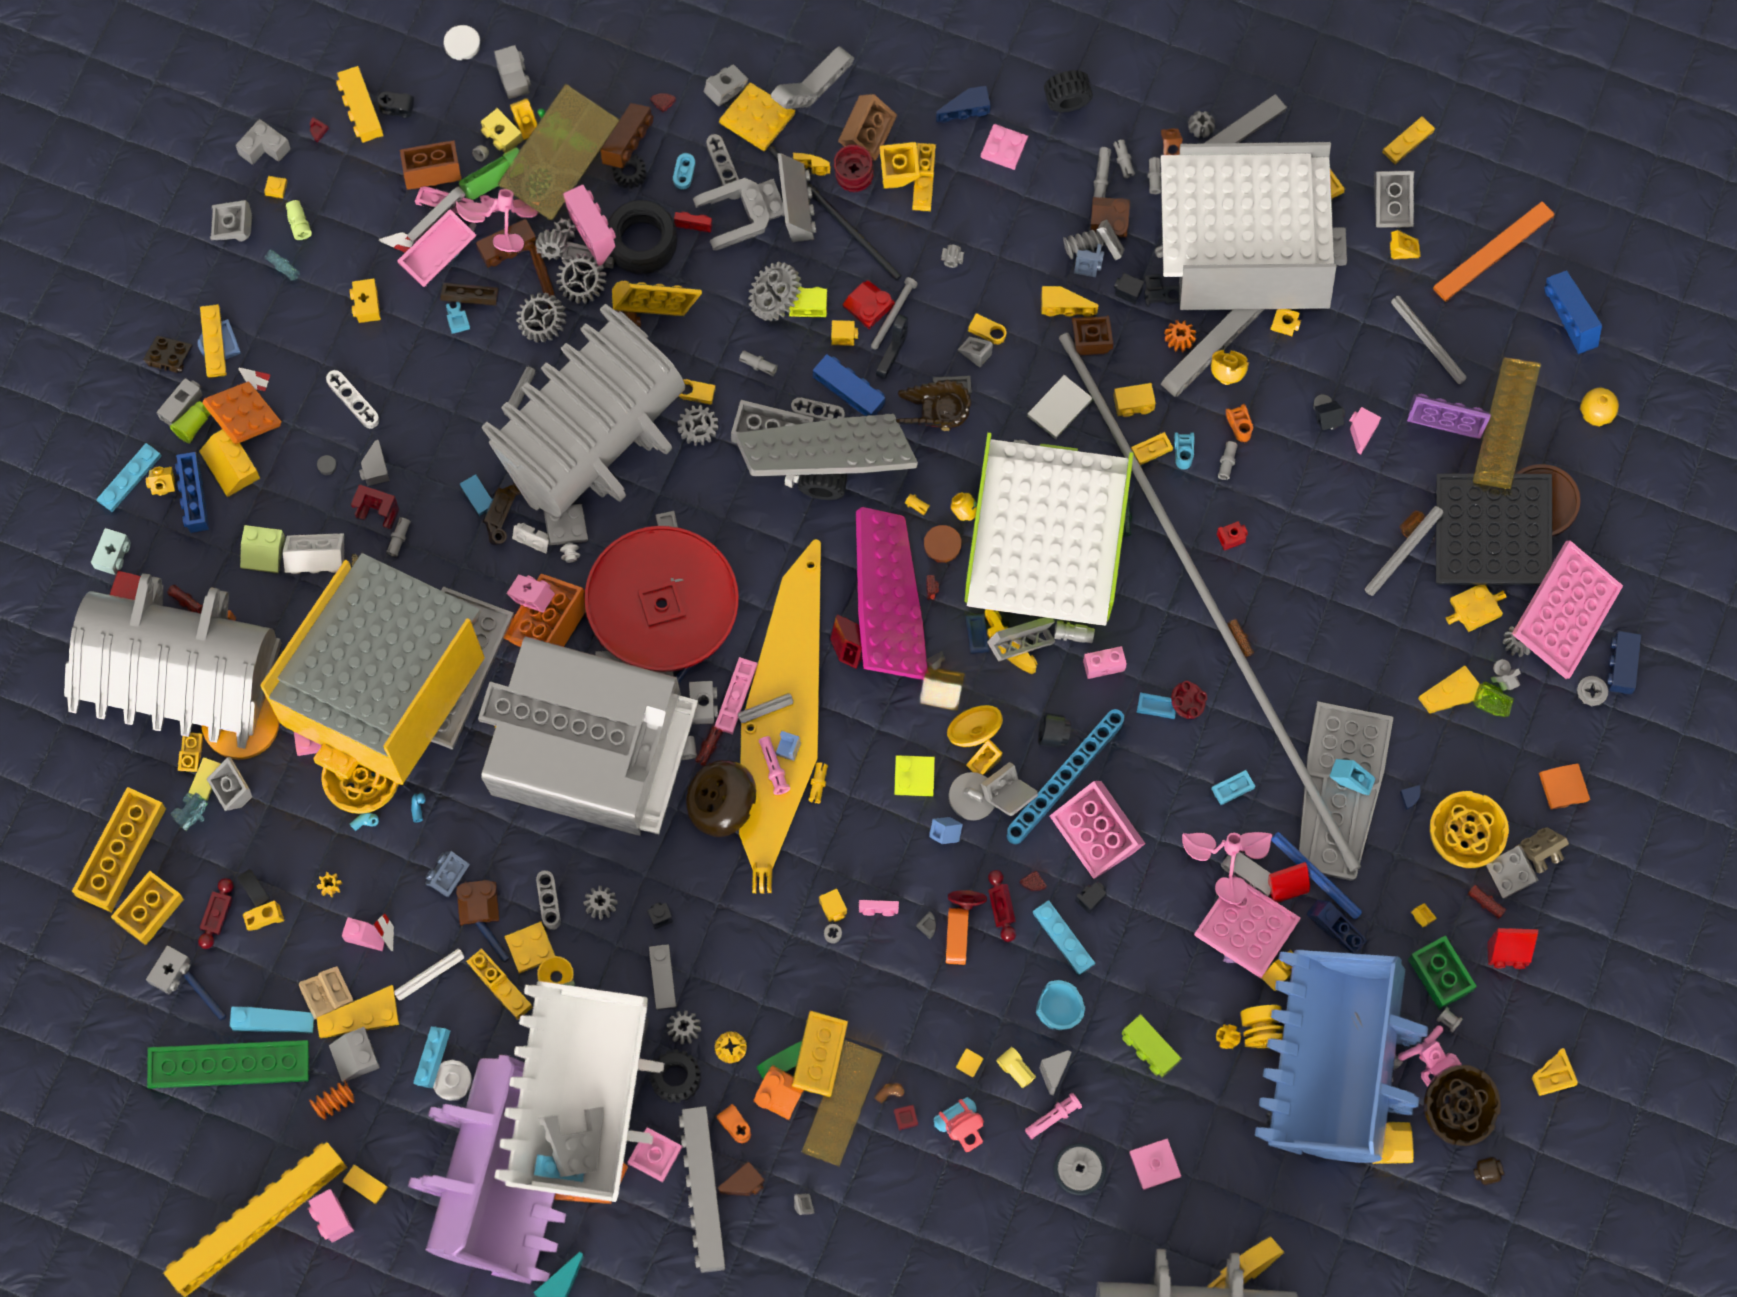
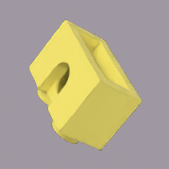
(499, 122)

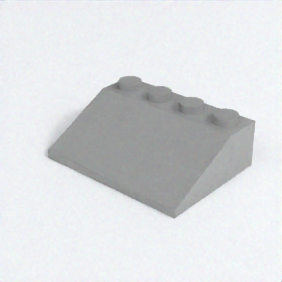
(796, 199)

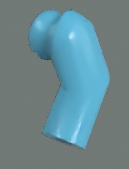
(364, 819)

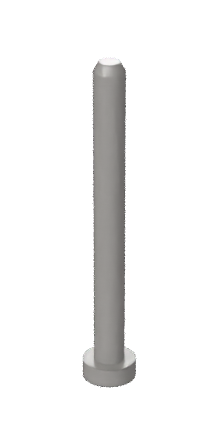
(910, 283)

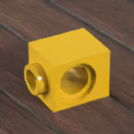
(1285, 314)
(844, 333)
(833, 906)

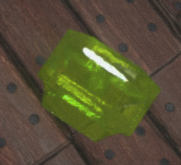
(1493, 700)

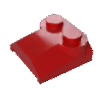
(868, 303)

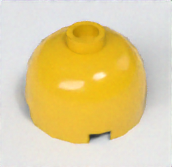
(1229, 367)
(1599, 406)

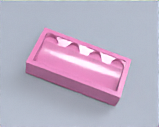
(436, 248)

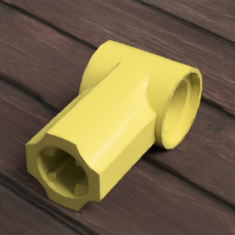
(1013, 1064)

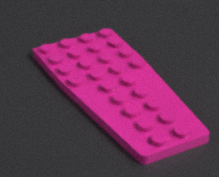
(888, 596)

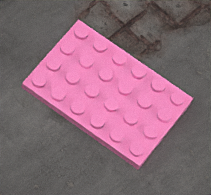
(1567, 609)

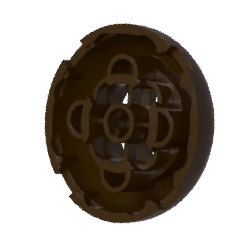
(730, 801)
(1480, 1094)

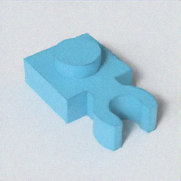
(457, 319)

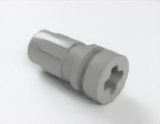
(1076, 632)

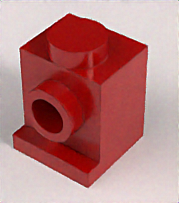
(1229, 540)

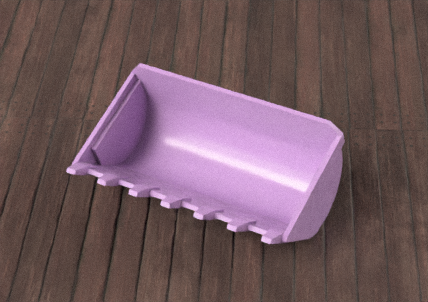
(478, 1215)

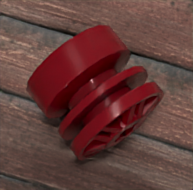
(850, 159)

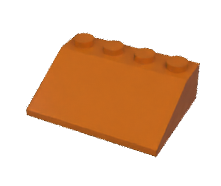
(557, 620)

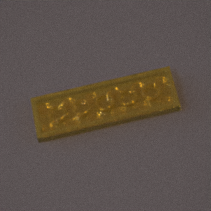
(841, 1110)

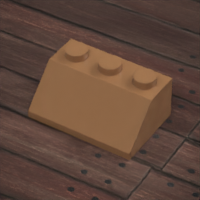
(868, 124)

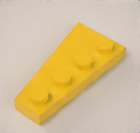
(370, 1012)

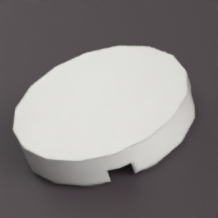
(461, 42)
(452, 1080)

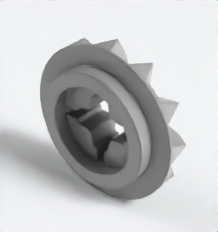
(1598, 685)

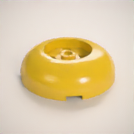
(356, 799)
(1487, 819)

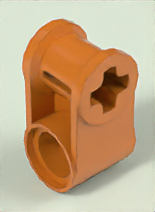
(1240, 419)
(732, 1122)

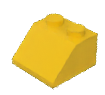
(899, 164)

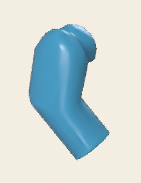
(417, 800)

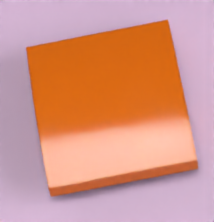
(1564, 786)

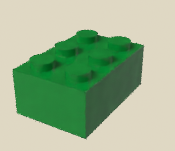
(1442, 972)

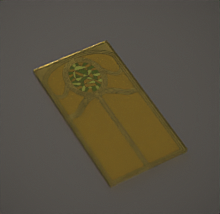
(558, 151)

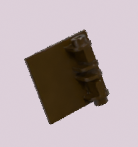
(167, 354)

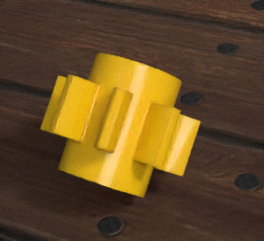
(329, 879)
(1228, 1036)

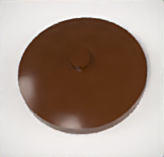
(1564, 496)

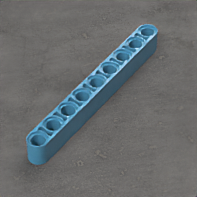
(1061, 784)

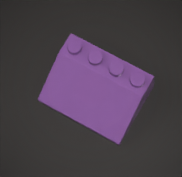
(1448, 416)

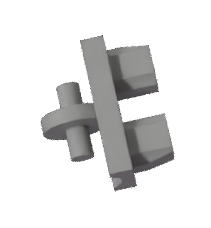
(1506, 676)

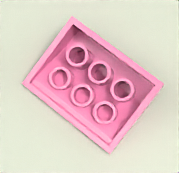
(1097, 829)

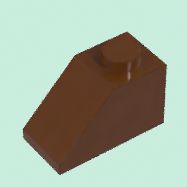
(743, 1182)

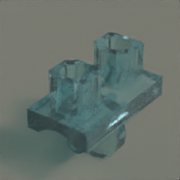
(191, 812)

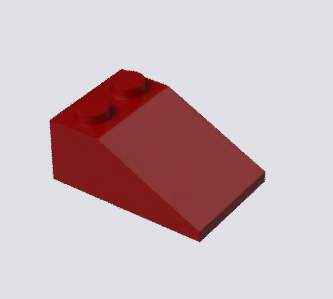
(1511, 947)

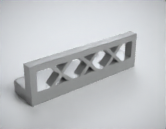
(1018, 634)

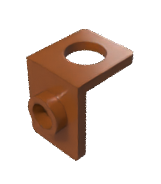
(1171, 137)

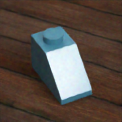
(1352, 776)

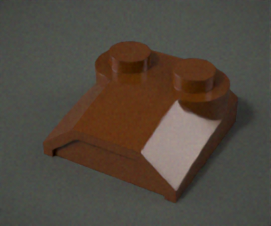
(1114, 211)
(1092, 335)
(477, 902)

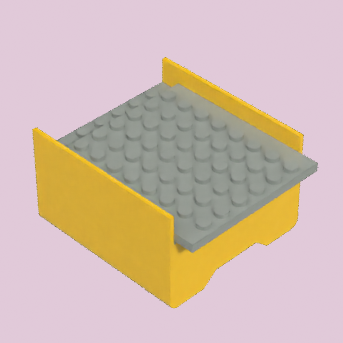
(375, 669)

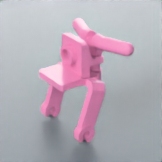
(1432, 1055)

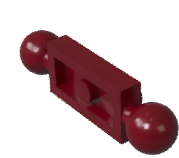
(1002, 905)
(215, 913)

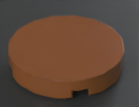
(942, 543)

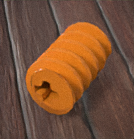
(333, 1100)

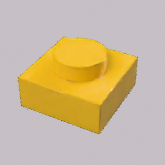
(275, 187)
(1423, 915)

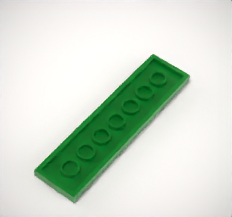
(228, 1064)

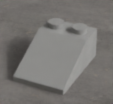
(1394, 198)

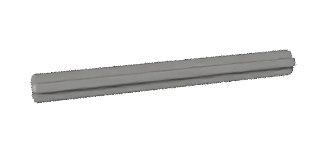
(1428, 339)
(1404, 551)

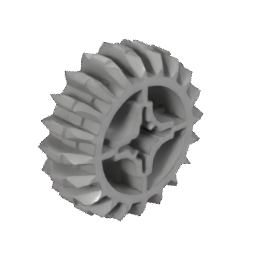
(588, 275)
(548, 330)

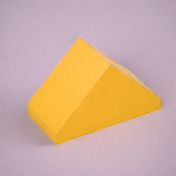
(985, 758)

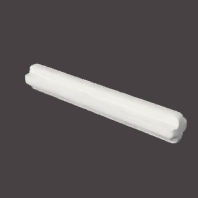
(429, 974)

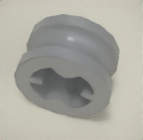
(827, 932)

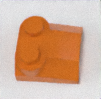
(777, 1093)

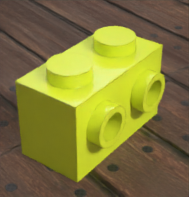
(811, 303)

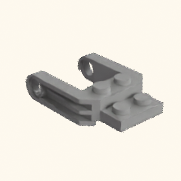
(760, 202)

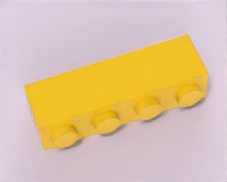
(359, 103)

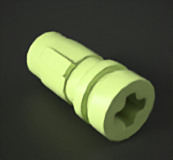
(296, 217)

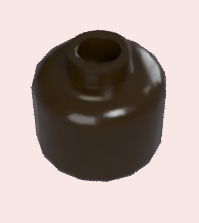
(1489, 1170)

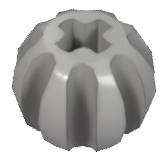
(1201, 124)

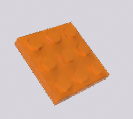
(241, 412)

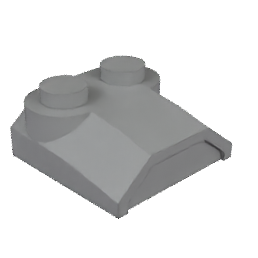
(231, 221)

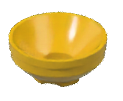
(552, 965)

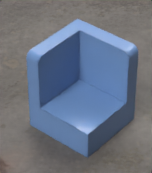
(788, 746)
(945, 830)

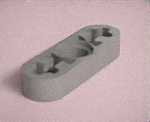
(813, 404)

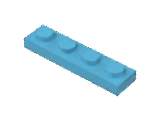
(129, 477)
(1063, 938)

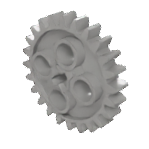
(784, 284)

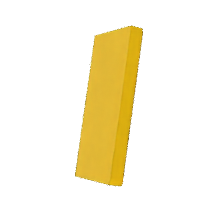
(819, 1053)

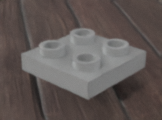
(1512, 872)

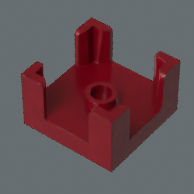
(385, 503)

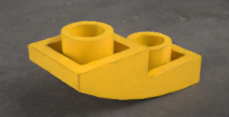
(819, 165)
(190, 752)

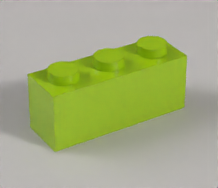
(1150, 1046)

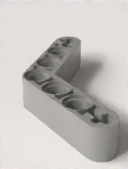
(806, 93)

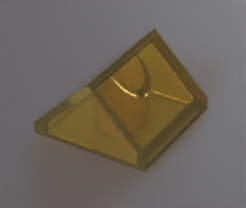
(942, 688)

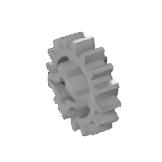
(701, 432)

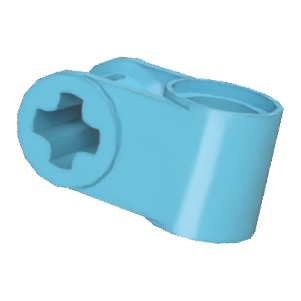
(1184, 447)

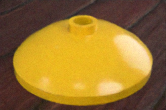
(975, 726)

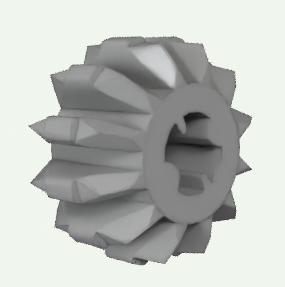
(551, 244)
(1514, 645)
(607, 898)
(676, 1026)

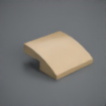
(325, 992)

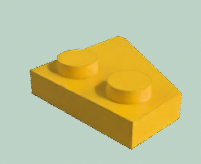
(1555, 1075)

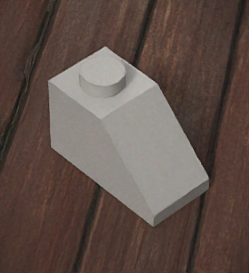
(374, 466)

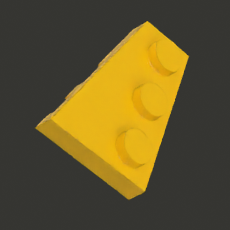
(1452, 691)

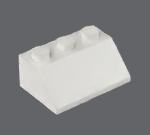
(313, 553)

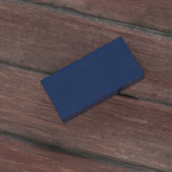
(977, 633)

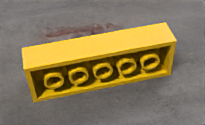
(119, 849)

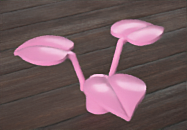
(477, 212)
(1254, 844)

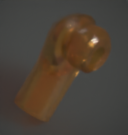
(889, 1089)

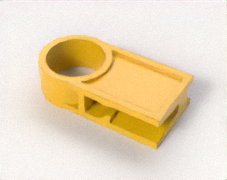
(982, 327)
(701, 392)

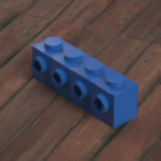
(192, 492)

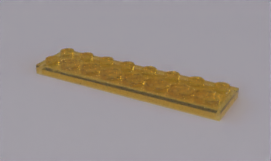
(1507, 423)

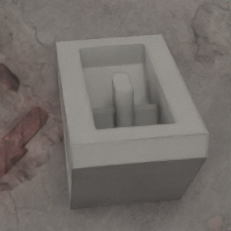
(976, 350)

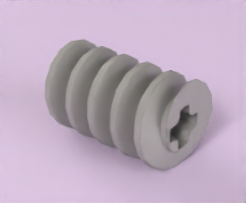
(1083, 243)

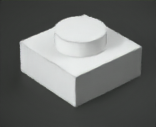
(791, 479)

